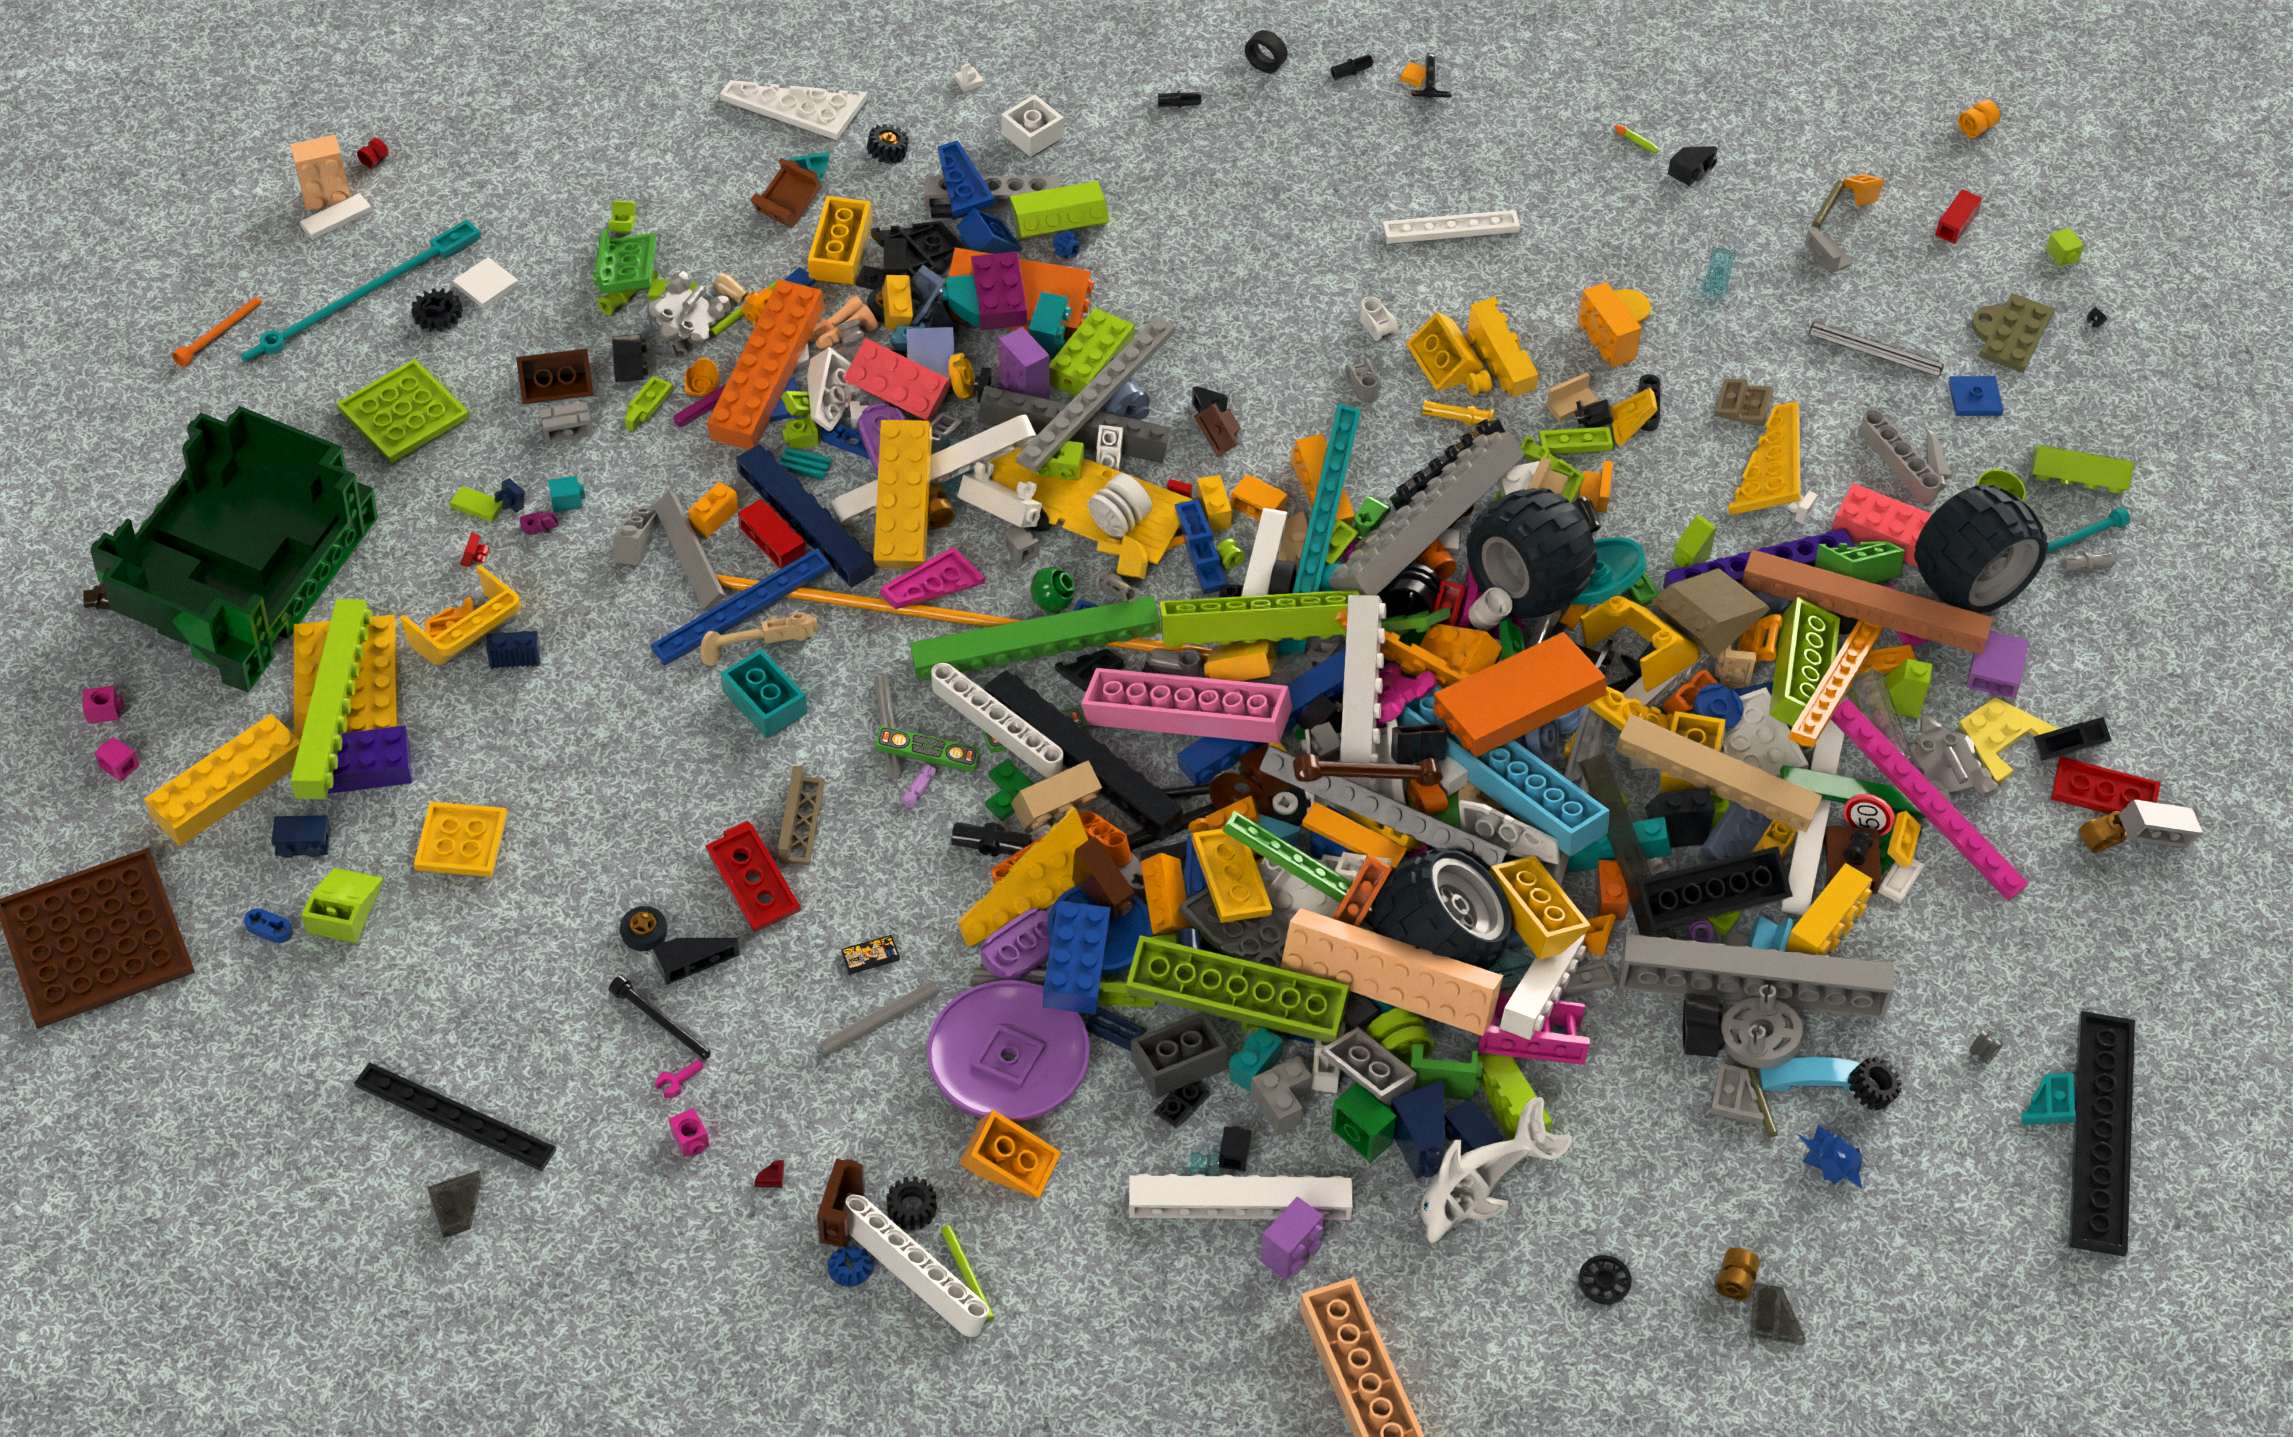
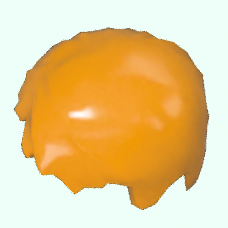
(701, 378)

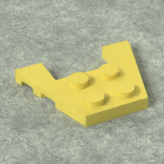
(1995, 729)

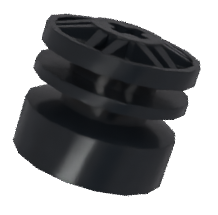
(1412, 591)

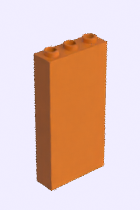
(1036, 278)
(1519, 694)

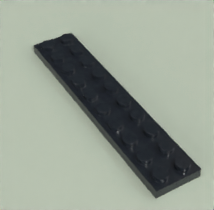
(2102, 1134)

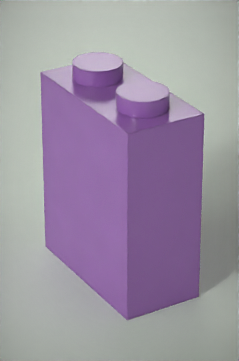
(2000, 665)

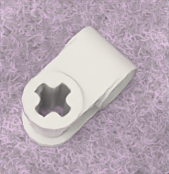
(1377, 318)

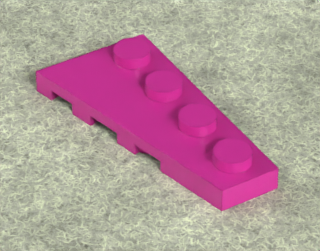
(935, 578)

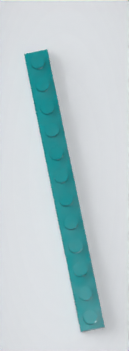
(1324, 511)

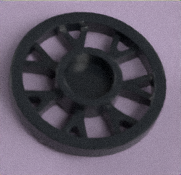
(1605, 1279)

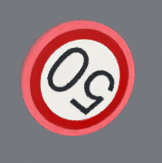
(1869, 812)

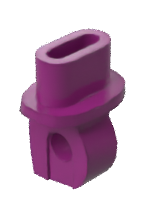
(537, 522)

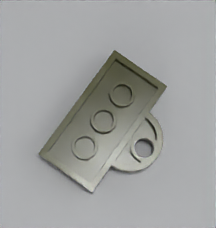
(2012, 330)

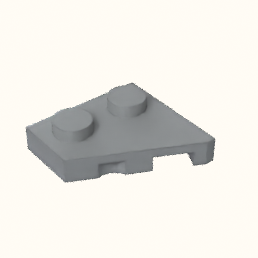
(1735, 1096)

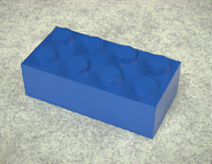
(1076, 957)

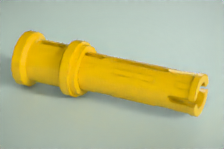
(1469, 415)

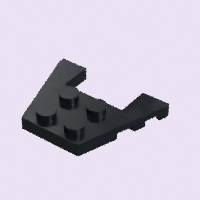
(928, 241)

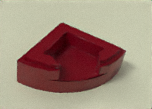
(771, 1176)

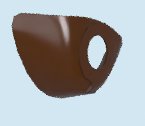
(1223, 788)

